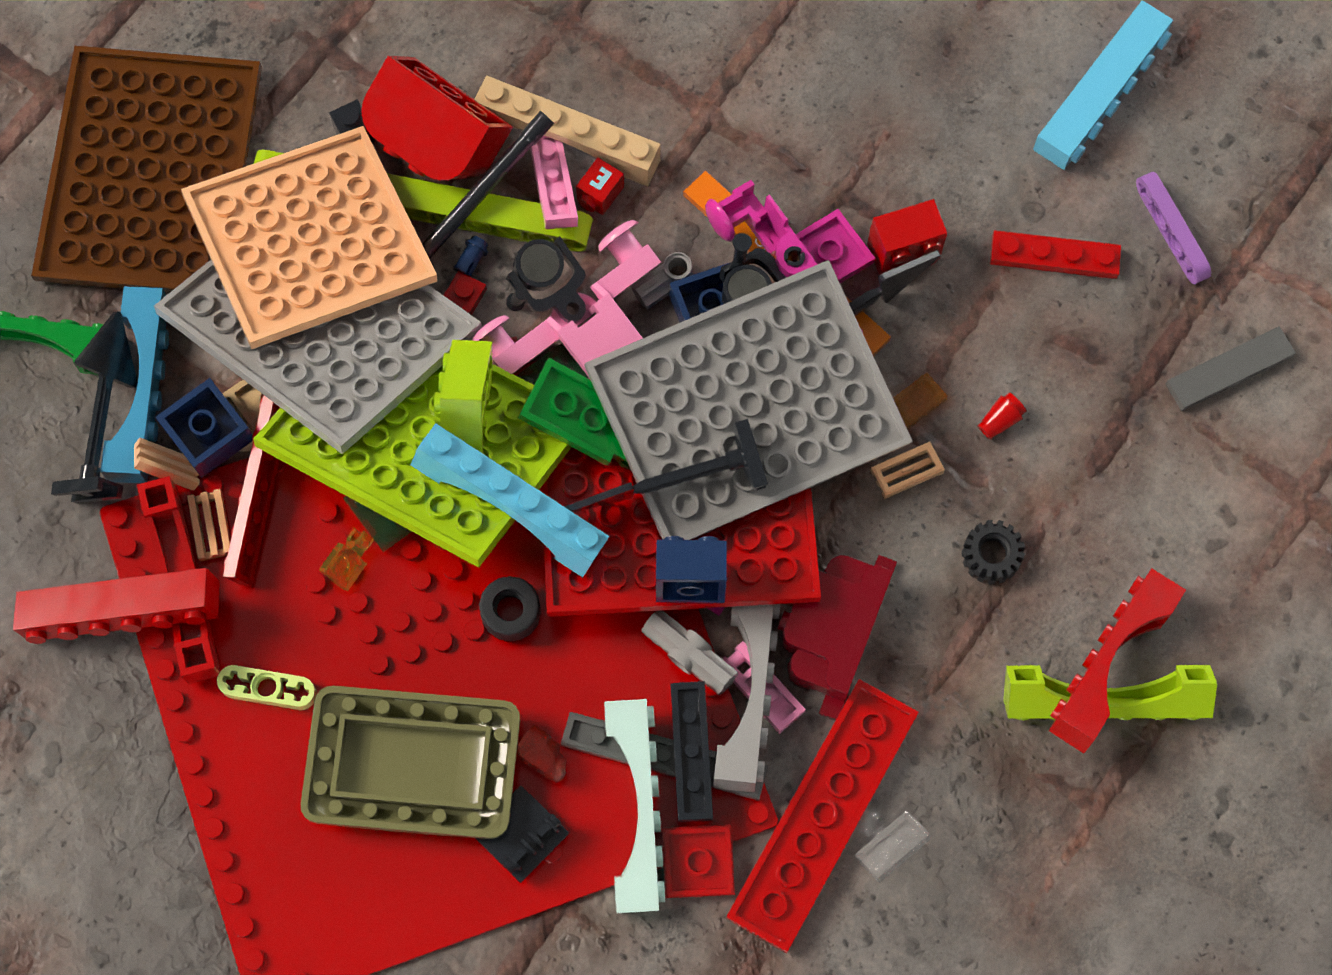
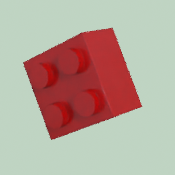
(906, 235)

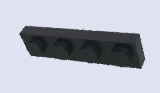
(691, 752)

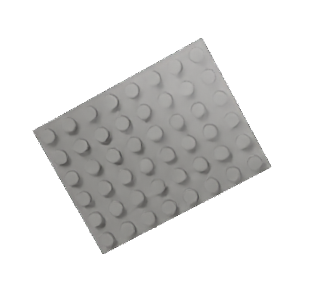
(773, 357)
(337, 373)

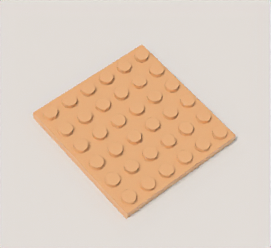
(308, 236)

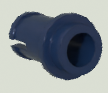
(471, 255)

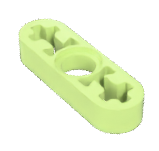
(244, 674)

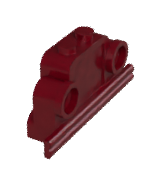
(833, 633)

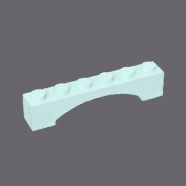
(638, 885)

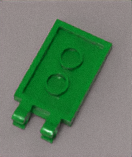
(570, 411)

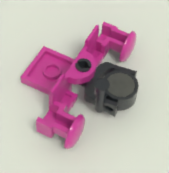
(824, 240)

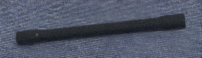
(529, 136)

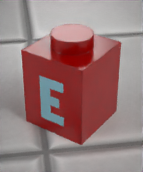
(599, 187)

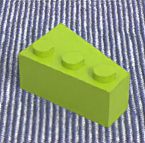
(465, 390)

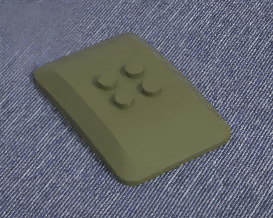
(411, 762)

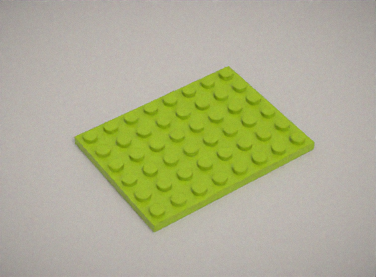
(380, 471)

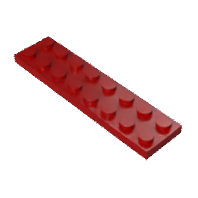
(822, 816)

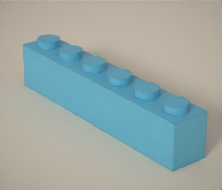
(1103, 85)

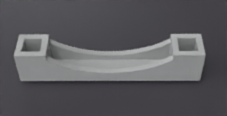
(737, 761)

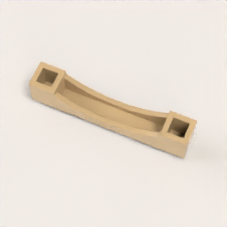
(622, 149)

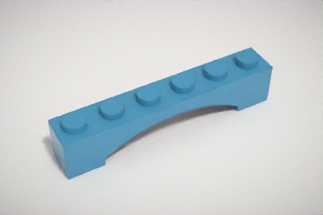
(151, 338)

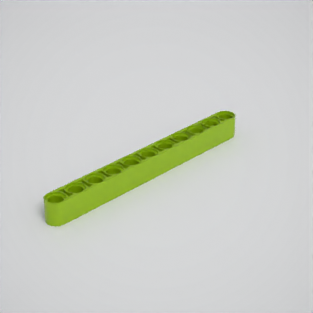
(493, 216)

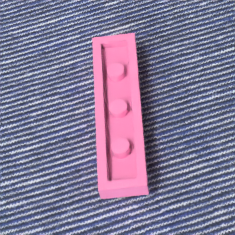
(554, 184)

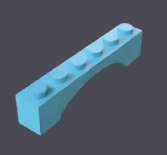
(454, 462)

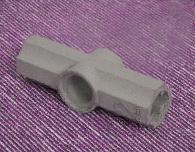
(689, 652)

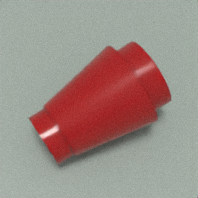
(1002, 415)

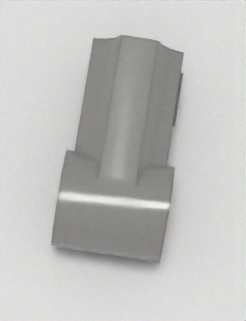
(656, 284)

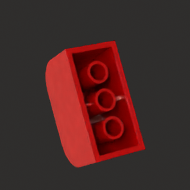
(431, 122)

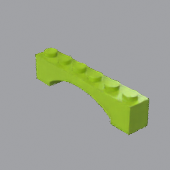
(1181, 694)

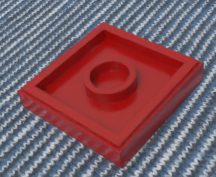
(698, 861)

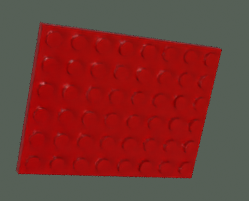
(767, 551)

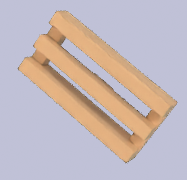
(164, 462)
(883, 482)
(205, 499)

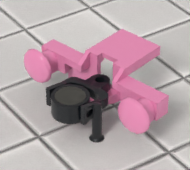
(537, 269)

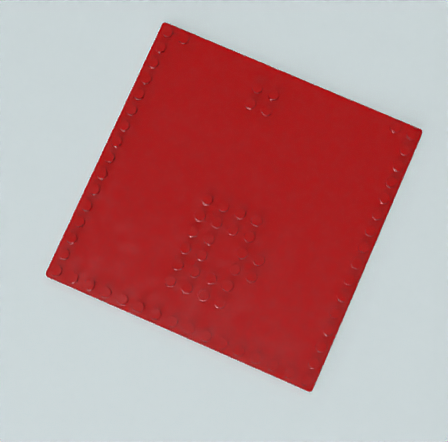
(370, 898)

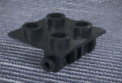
(529, 836)

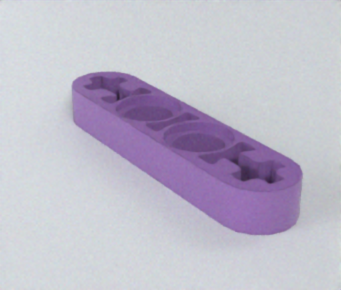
(1173, 228)

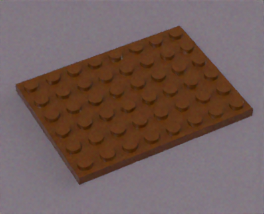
(124, 150)

